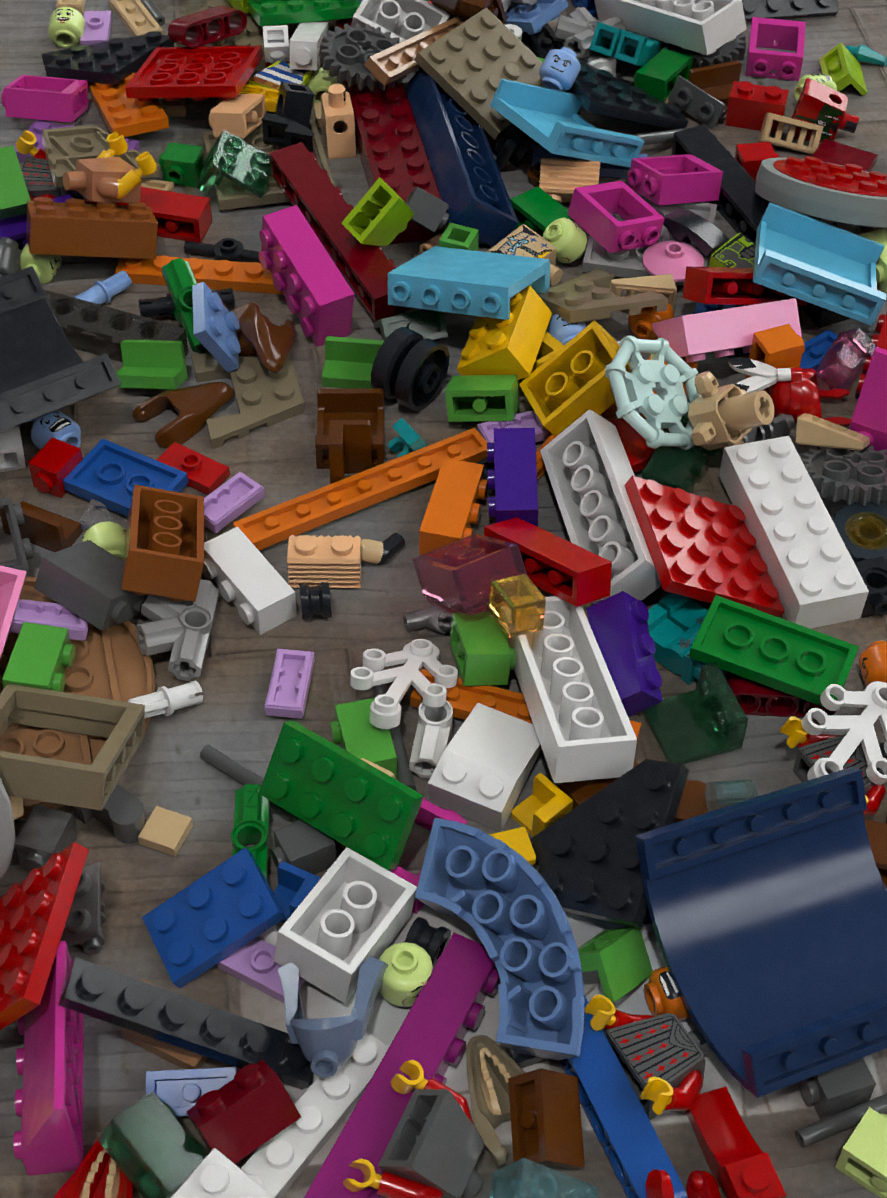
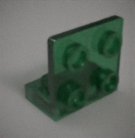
(237, 162)
(700, 720)

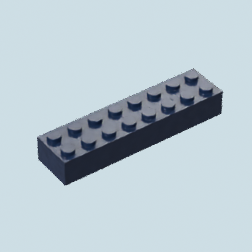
(461, 161)

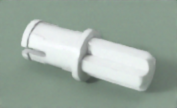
(171, 699)

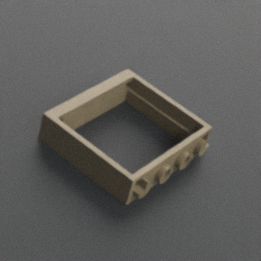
(62, 780)

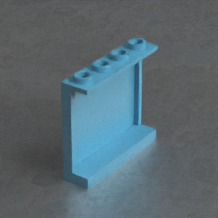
(554, 123)
(818, 264)
(466, 281)

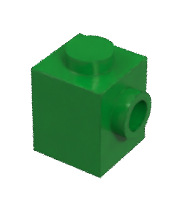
(182, 164)

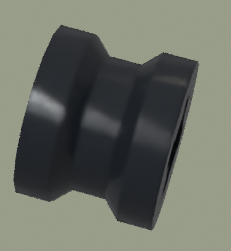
(315, 600)
(428, 937)

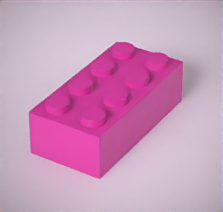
(306, 275)

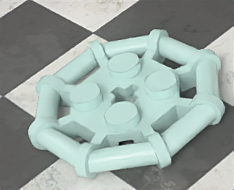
(635, 394)

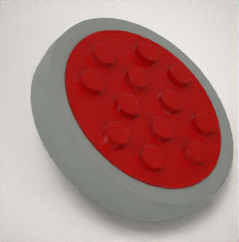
(825, 190)

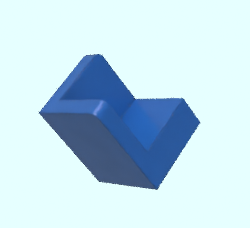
(292, 887)

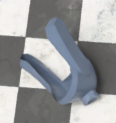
(330, 1040)

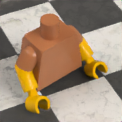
(108, 176)

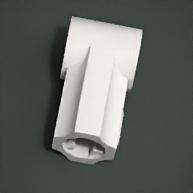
(431, 738)

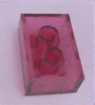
(463, 571)

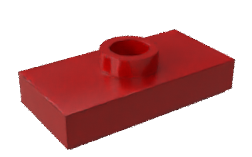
(202, 472)

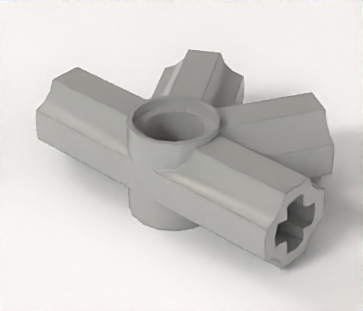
(579, 29)
(179, 629)

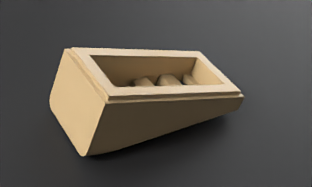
(793, 123)
(660, 284)
(823, 433)

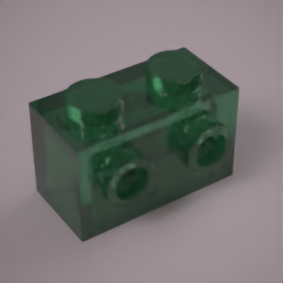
(152, 1147)

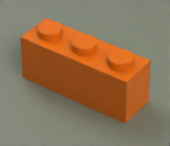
(453, 504)

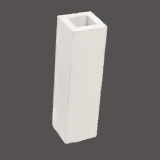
(305, 45)

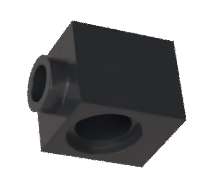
(295, 102)
(875, 578)

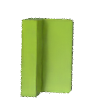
(843, 69)

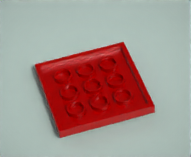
(194, 73)
(702, 546)
(32, 928)

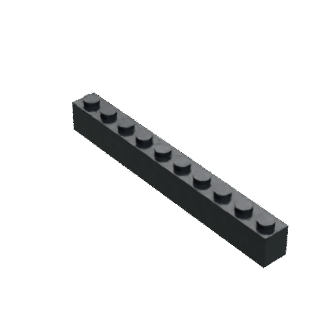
(737, 197)

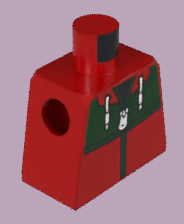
(824, 108)

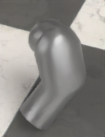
(430, 617)

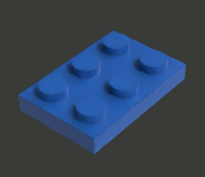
(112, 471)
(213, 917)

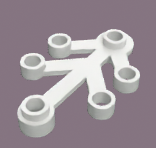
(417, 655)
(858, 729)

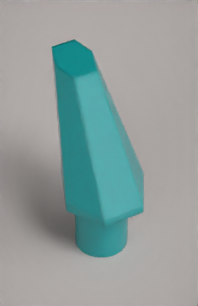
(866, 54)

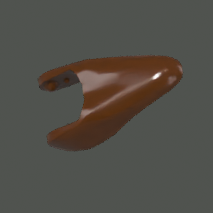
(270, 341)
(193, 405)

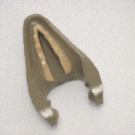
(489, 1090)

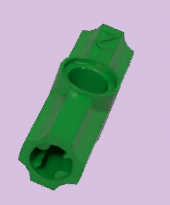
(179, 281)
(252, 824)

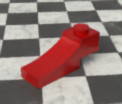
(730, 1148)

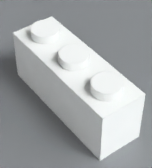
(248, 581)

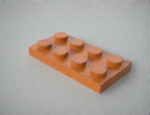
(126, 114)

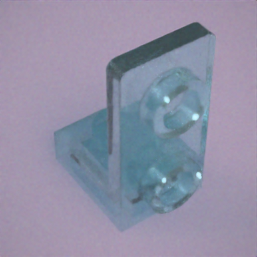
(535, 1180)

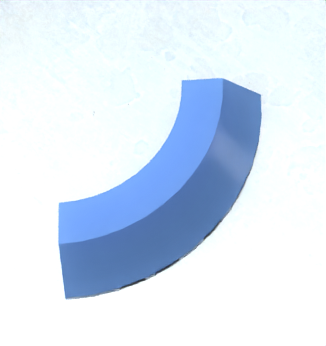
(521, 931)

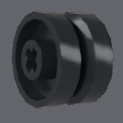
(410, 368)

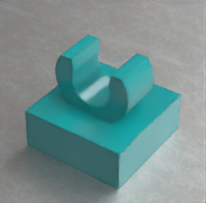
(408, 439)

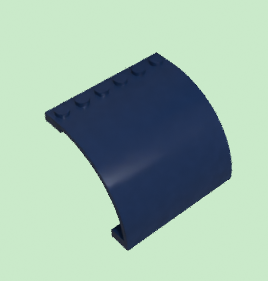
(775, 929)

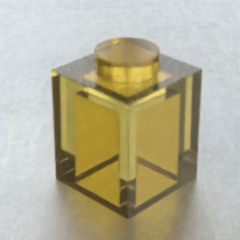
(517, 605)

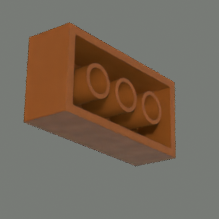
(91, 229)
(164, 544)

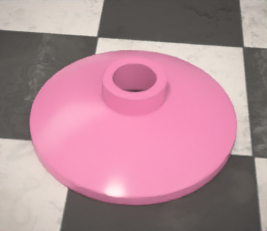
(671, 258)

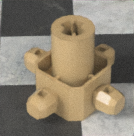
(726, 413)

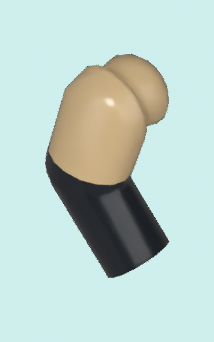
(380, 552)

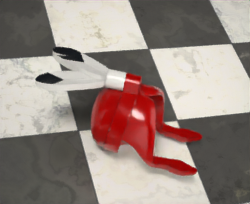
(791, 389)

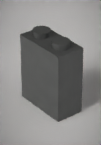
(88, 584)

